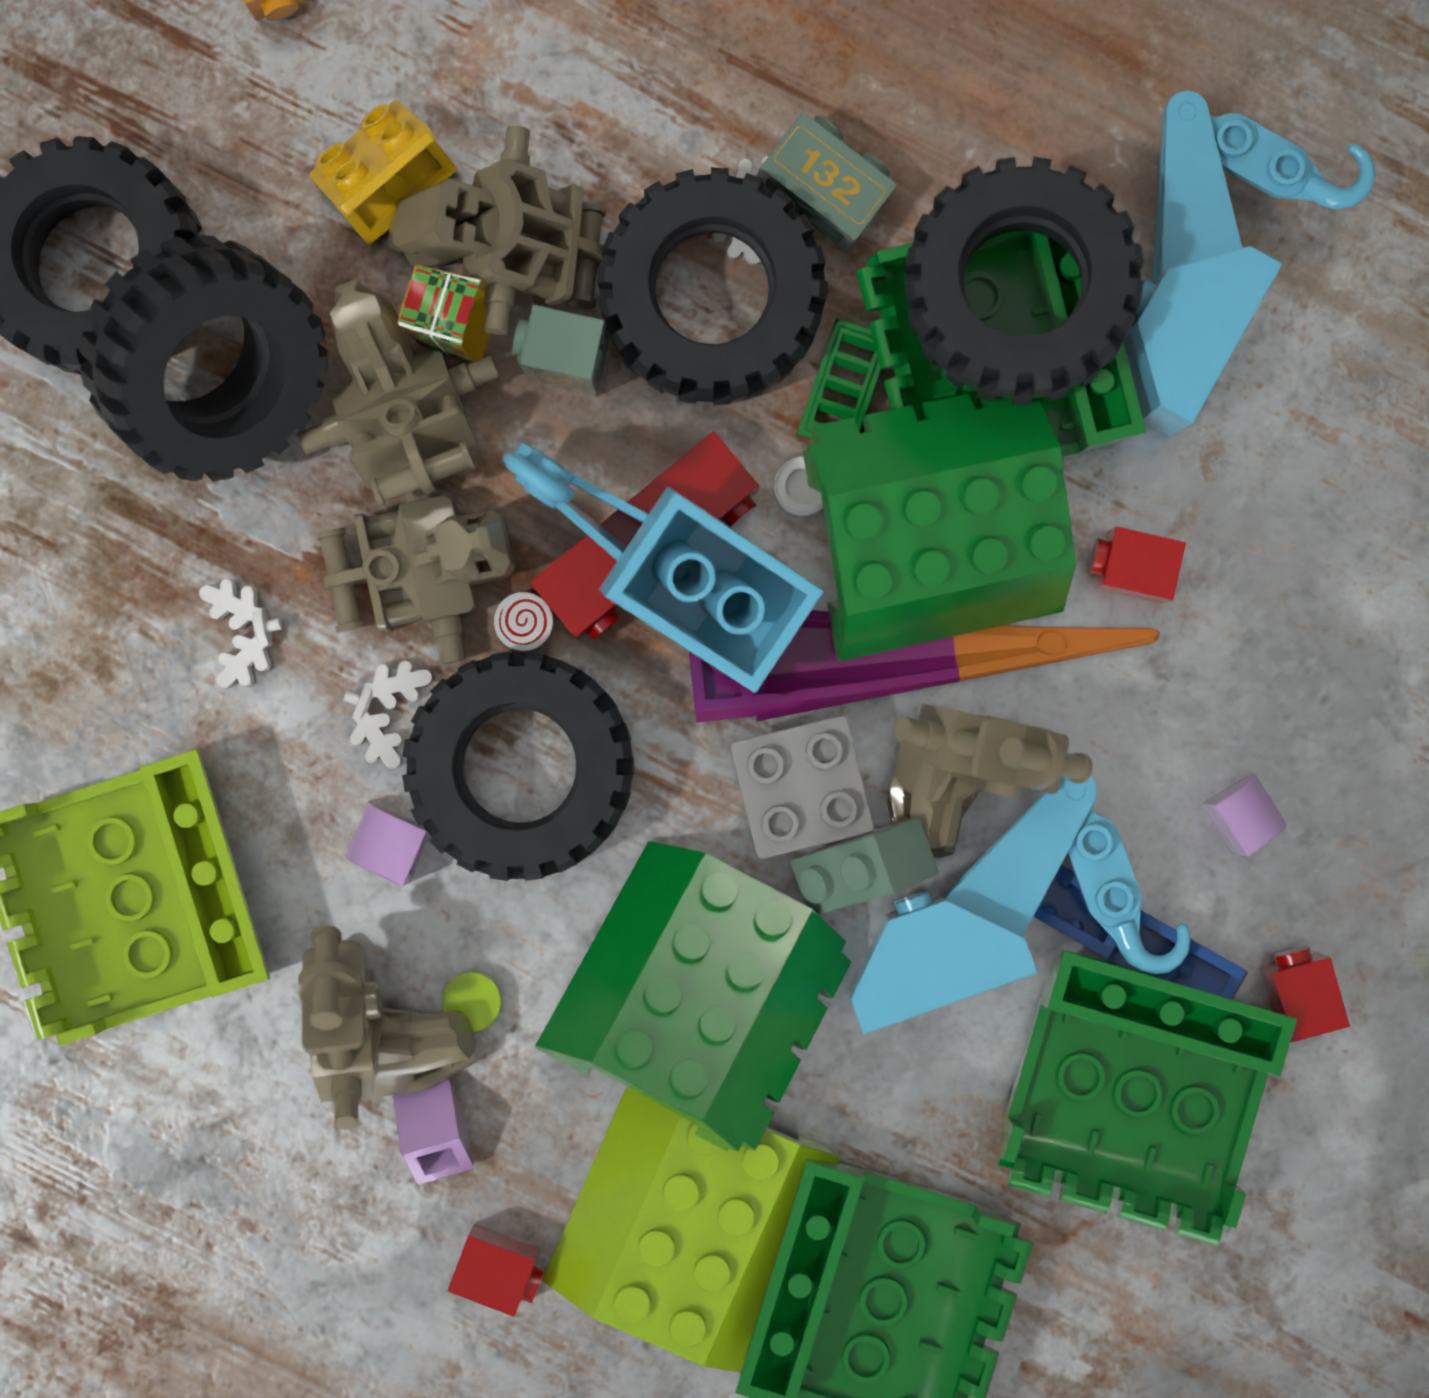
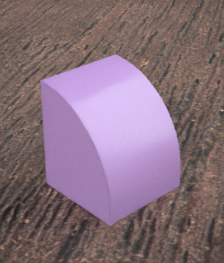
(1245, 815)
(387, 844)
(432, 1133)

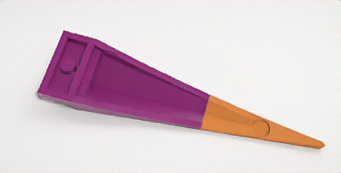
(813, 679)

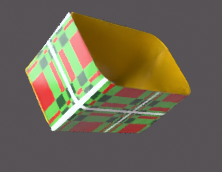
(445, 313)

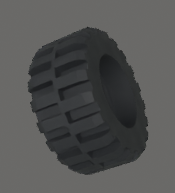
(45, 192)
(1040, 203)
(696, 208)
(148, 318)
(438, 777)

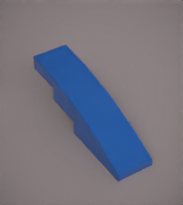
(1202, 969)

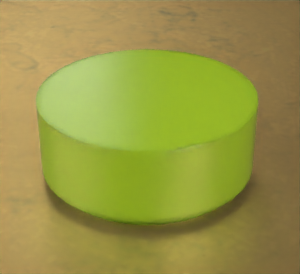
(475, 997)

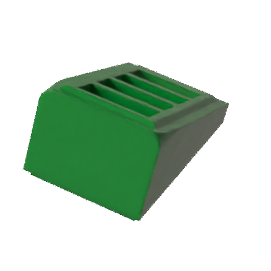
(859, 337)

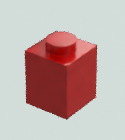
(1137, 564)
(1306, 989)
(496, 1271)

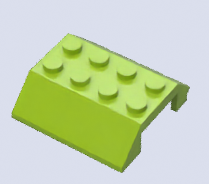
(125, 900)
(679, 1232)

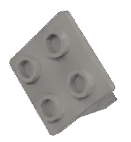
(802, 787)

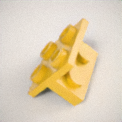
(380, 168)

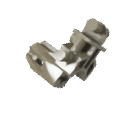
(506, 233)
(401, 406)
(418, 567)
(958, 753)
(367, 1048)

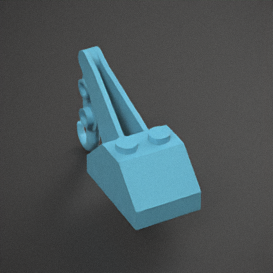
(1202, 276)
(686, 573)
(974, 933)

